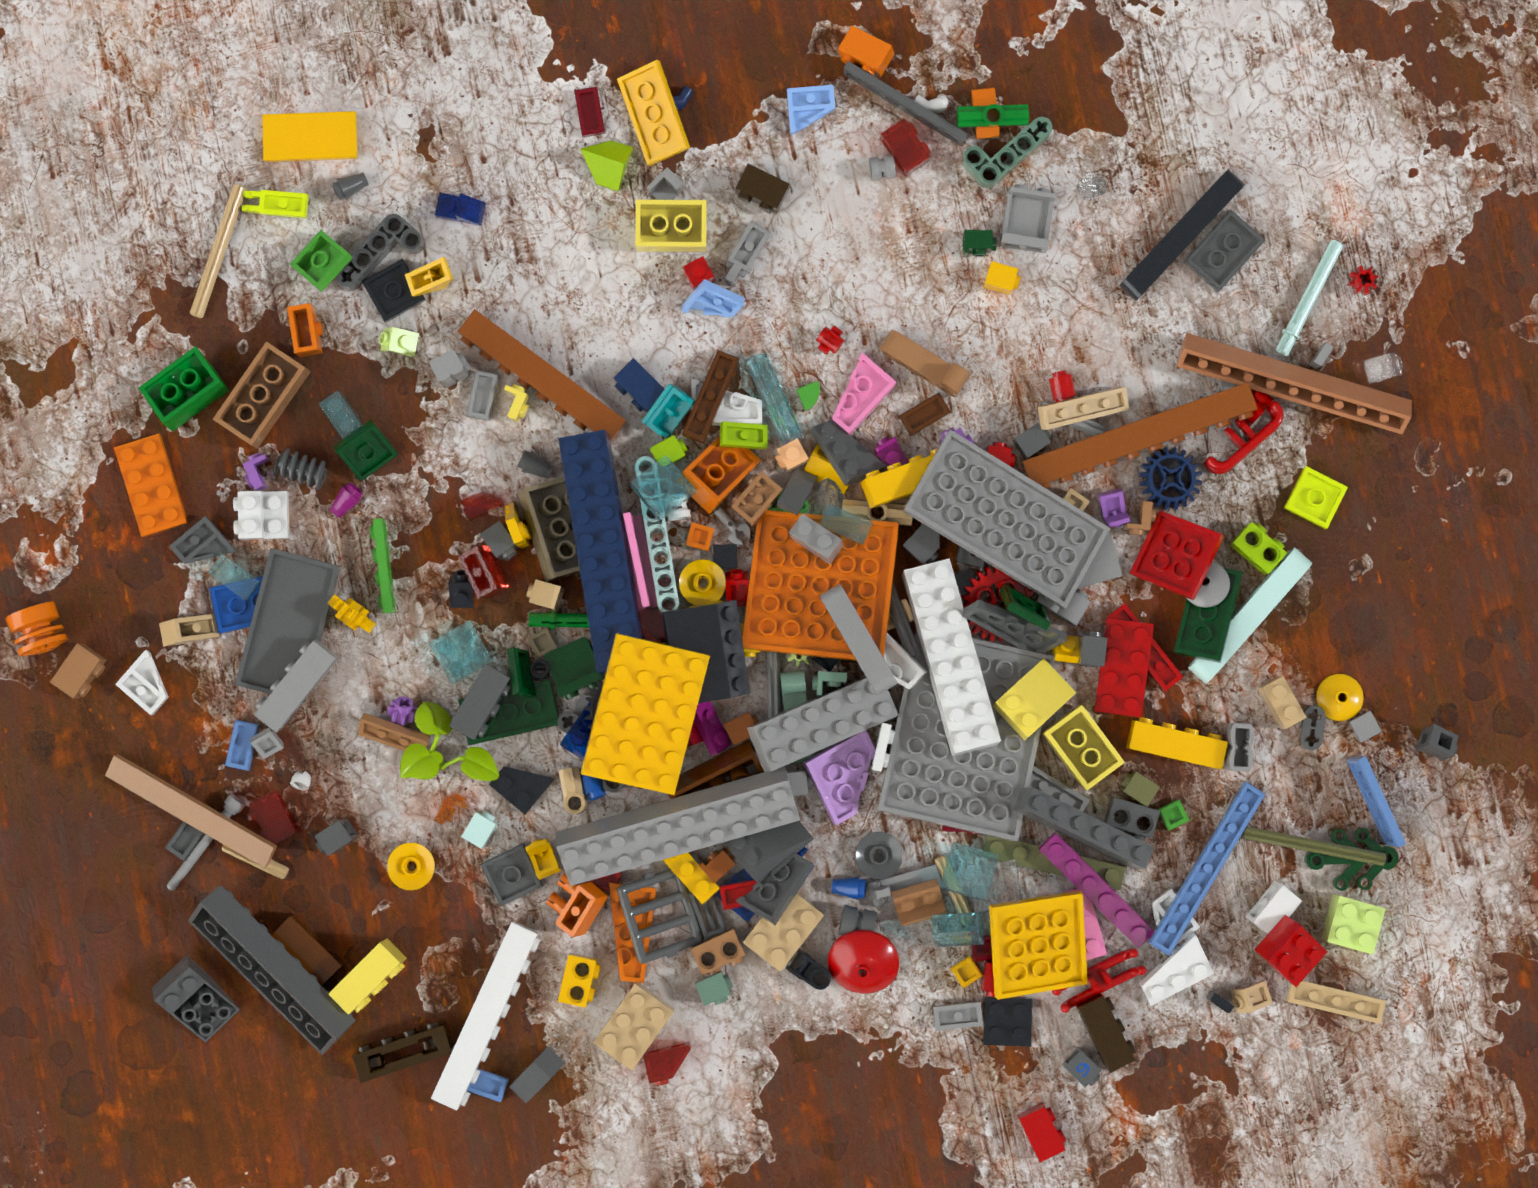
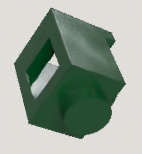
(978, 242)

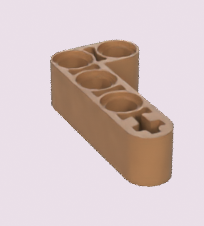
(924, 363)

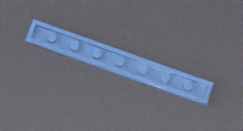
(1206, 868)

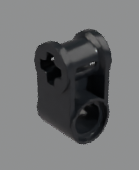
(808, 969)

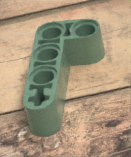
(1011, 150)
(794, 694)

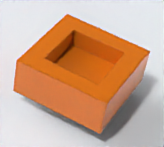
(700, 536)

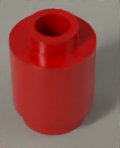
(1062, 386)

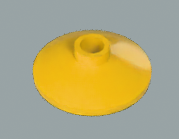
(699, 570)
(1328, 699)
(401, 874)

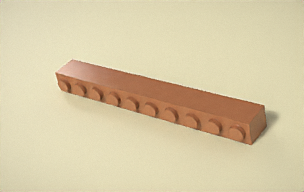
(1295, 383)

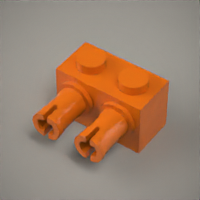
(581, 908)

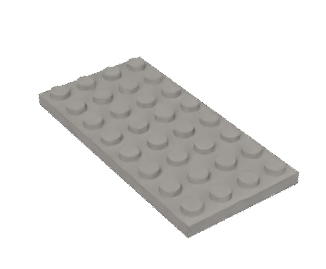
(1006, 519)

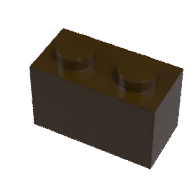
(762, 189)

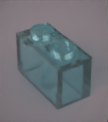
(341, 414)
(958, 929)

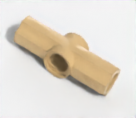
(892, 512)

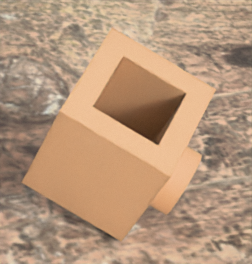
(791, 456)

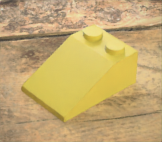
(1034, 699)

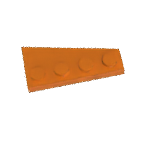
(628, 964)

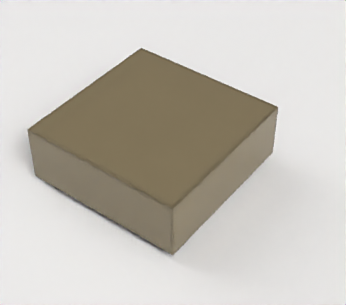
(542, 642)

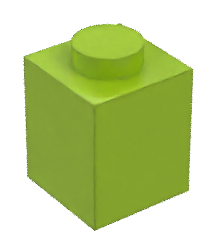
(671, 447)

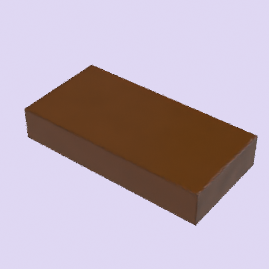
(924, 414)

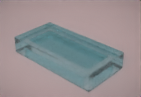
(846, 524)
(234, 577)

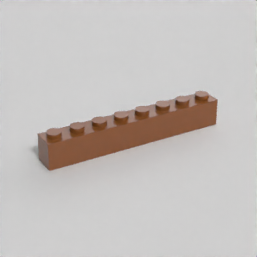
(540, 375)

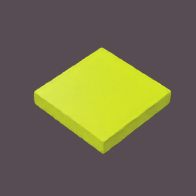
(1315, 497)

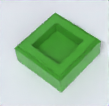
(1173, 814)

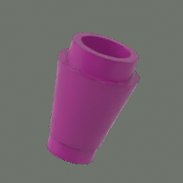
(346, 499)

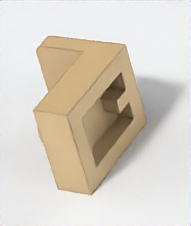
(1251, 997)

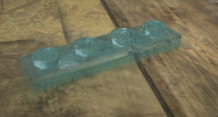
(774, 398)

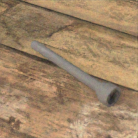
(232, 806)

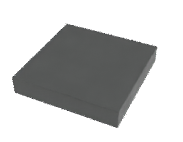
(511, 875)

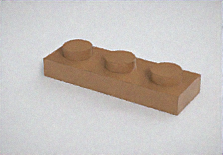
(390, 733)

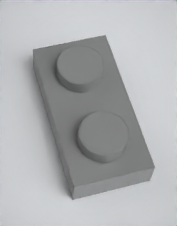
(957, 1015)

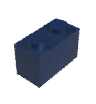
(638, 385)

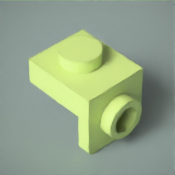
(398, 341)

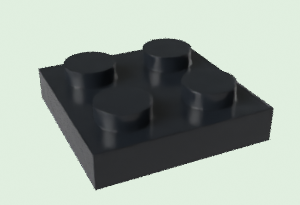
(1007, 1021)

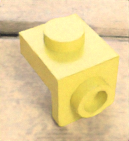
(519, 407)

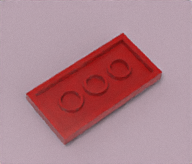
(1125, 668)

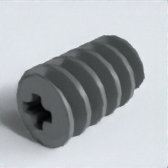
(300, 469)

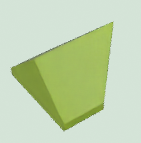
(608, 162)

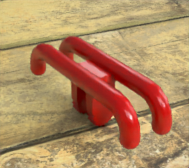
(1246, 448)
(1100, 980)

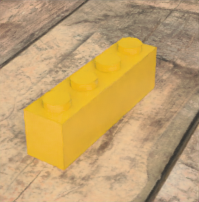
(896, 482)
(1176, 744)

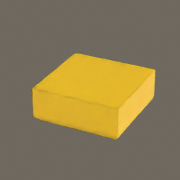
(966, 971)

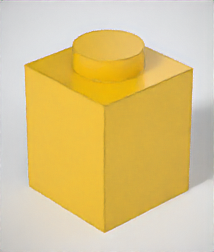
(1001, 278)

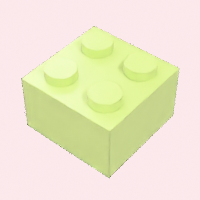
(1353, 924)

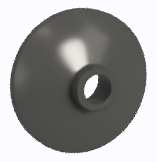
(882, 867)

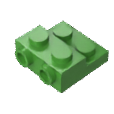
(321, 260)

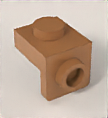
(1146, 516)

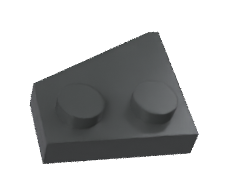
(201, 543)

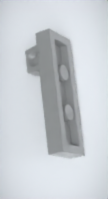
(882, 889)

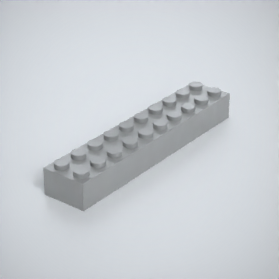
(677, 826)

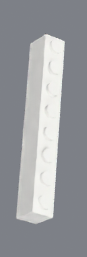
(485, 1015)

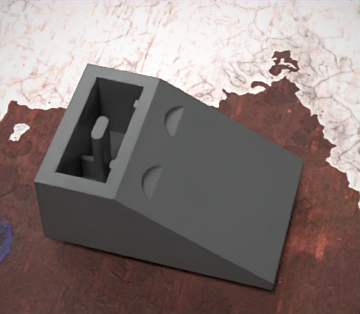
(194, 999)

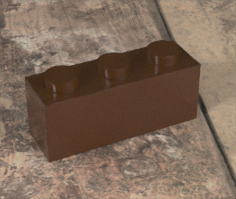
(308, 949)

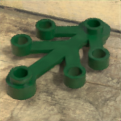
(1354, 865)

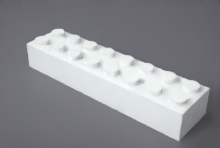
(951, 657)

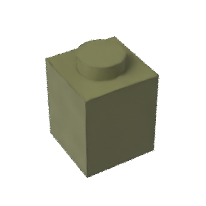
(1139, 788)

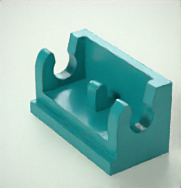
(668, 411)

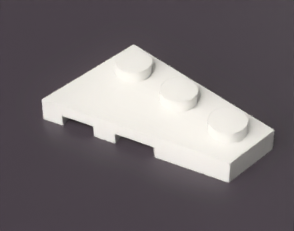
(734, 407)
(1179, 971)

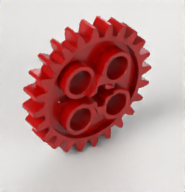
(984, 583)

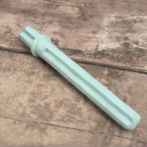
(1309, 297)

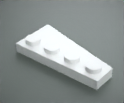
(903, 666)

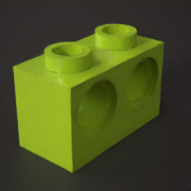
(1254, 553)

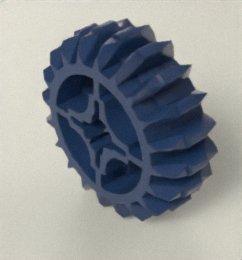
(1162, 471)

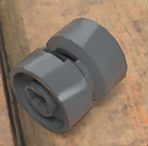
(855, 920)

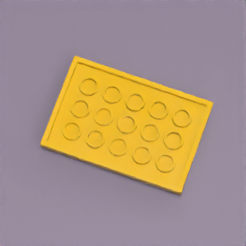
(645, 714)

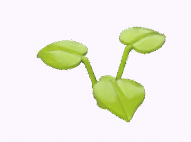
(425, 764)

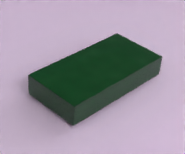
(520, 672)

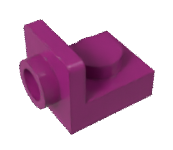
(890, 452)

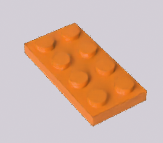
(151, 485)

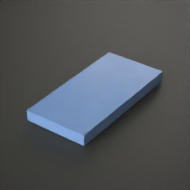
(1375, 801)

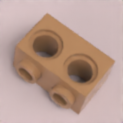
(715, 946)

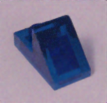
(460, 208)

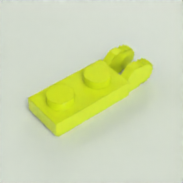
(278, 203)

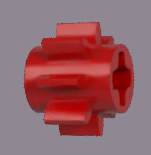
(1369, 280)
(830, 340)

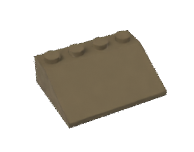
(551, 527)

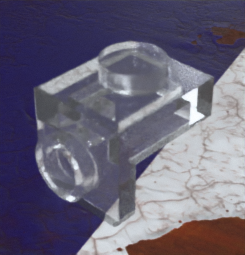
(1383, 367)

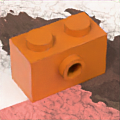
(865, 51)
(305, 330)

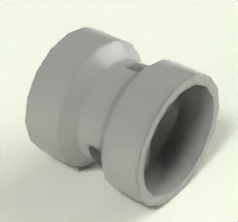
(882, 167)

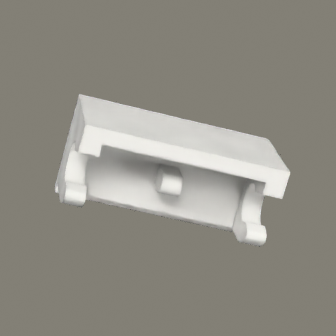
(1273, 906)

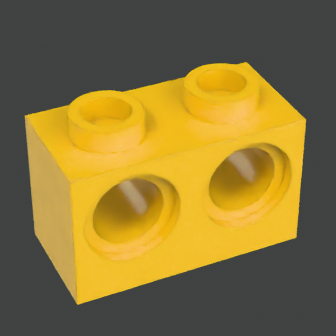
(573, 978)

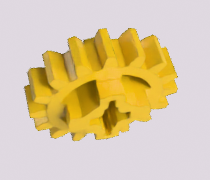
(352, 613)

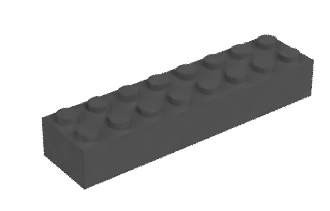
(271, 969)

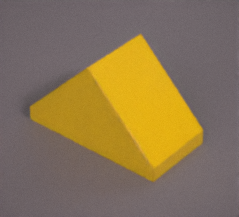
(429, 277)

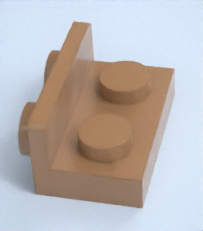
(756, 498)
(918, 902)

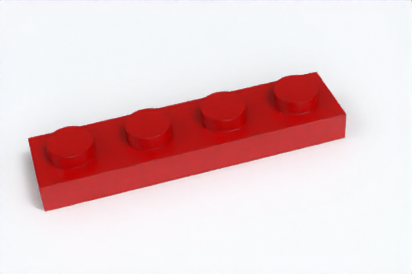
(1159, 666)

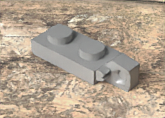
(746, 251)

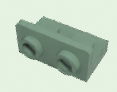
(831, 679)

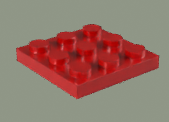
(1176, 555)

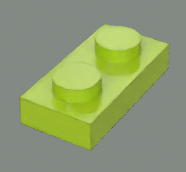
(743, 435)

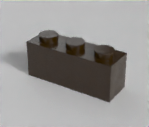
(1106, 1032)

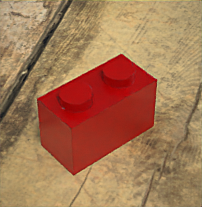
(1041, 1132)

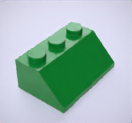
(183, 389)

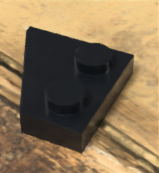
(521, 787)

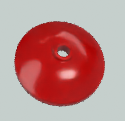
(863, 951)

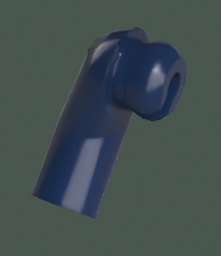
(683, 97)

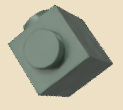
(714, 988)

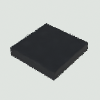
(391, 291)

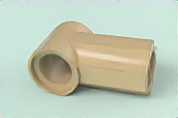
(572, 787)

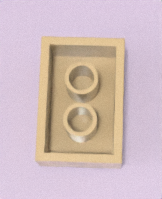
(781, 941)
(634, 1025)

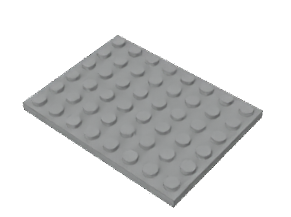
(967, 789)

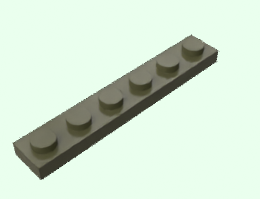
(1030, 856)

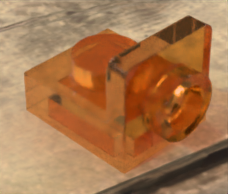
(447, 811)

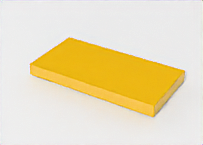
(653, 113)
(310, 136)

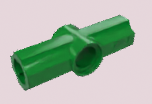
(977, 115)

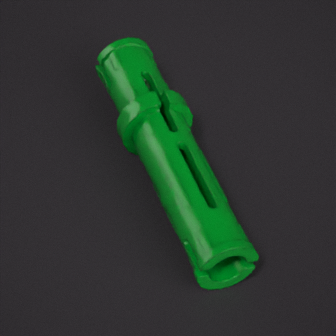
(558, 620)

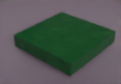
(365, 450)
(1025, 607)

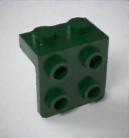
(573, 668)

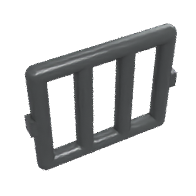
(636, 935)

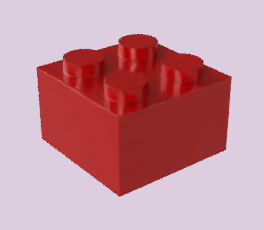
(1290, 950)

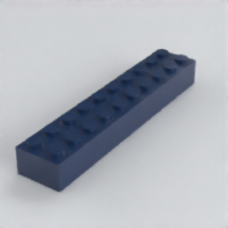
(600, 541)

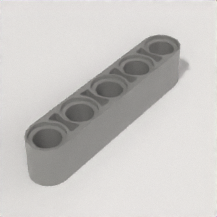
(858, 639)

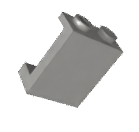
(1027, 218)

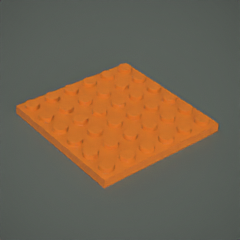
(786, 584)

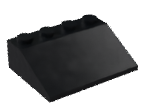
(714, 631)

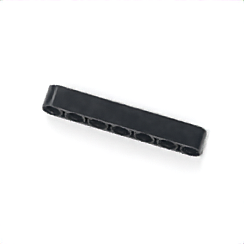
(1182, 235)

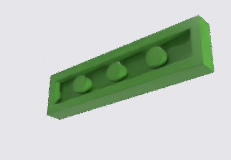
(384, 575)

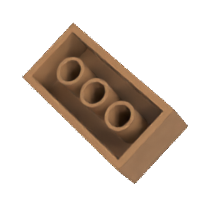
(261, 395)

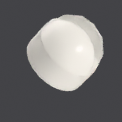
(301, 781)

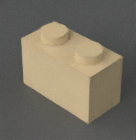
(1281, 702)

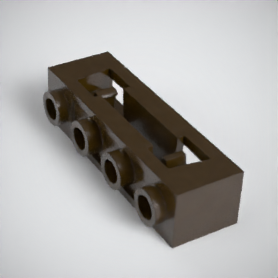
(365, 1063)

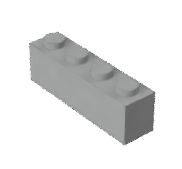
(296, 685)

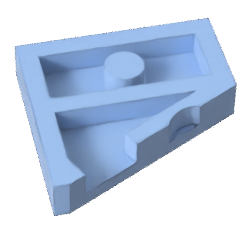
(809, 105)
(713, 300)

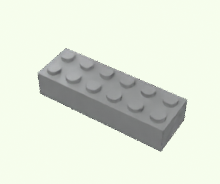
(820, 723)

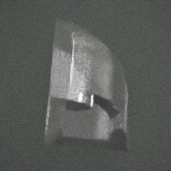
(826, 493)

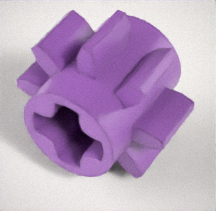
(402, 711)

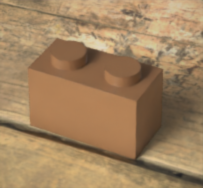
(79, 671)

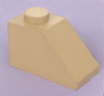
(545, 594)
(188, 629)

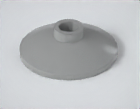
(1216, 590)

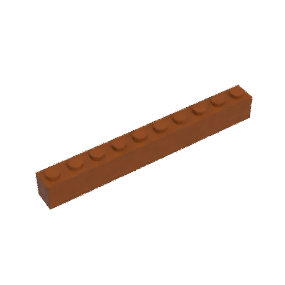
(1141, 435)

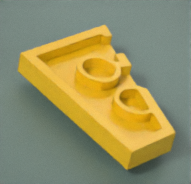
(518, 531)

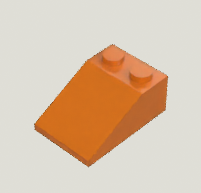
(718, 473)

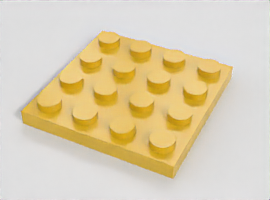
(1038, 944)

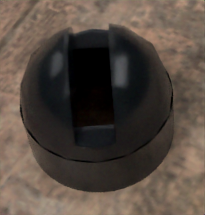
(539, 665)

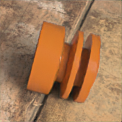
(36, 629)

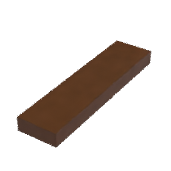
(710, 397)

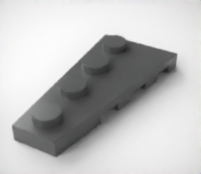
(1014, 628)

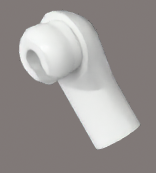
(935, 105)

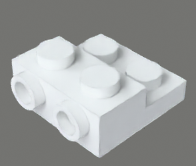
(262, 515)

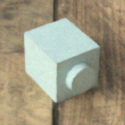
(480, 829)

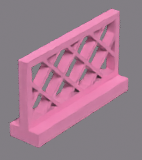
(640, 562)

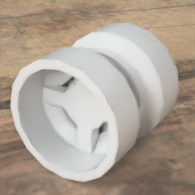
(681, 513)

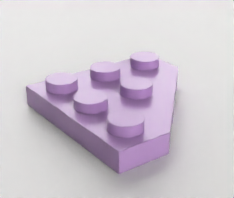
(841, 775)

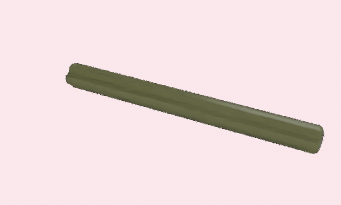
(1314, 846)

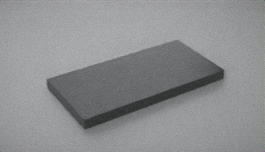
(287, 614)

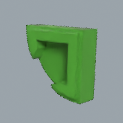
(809, 395)

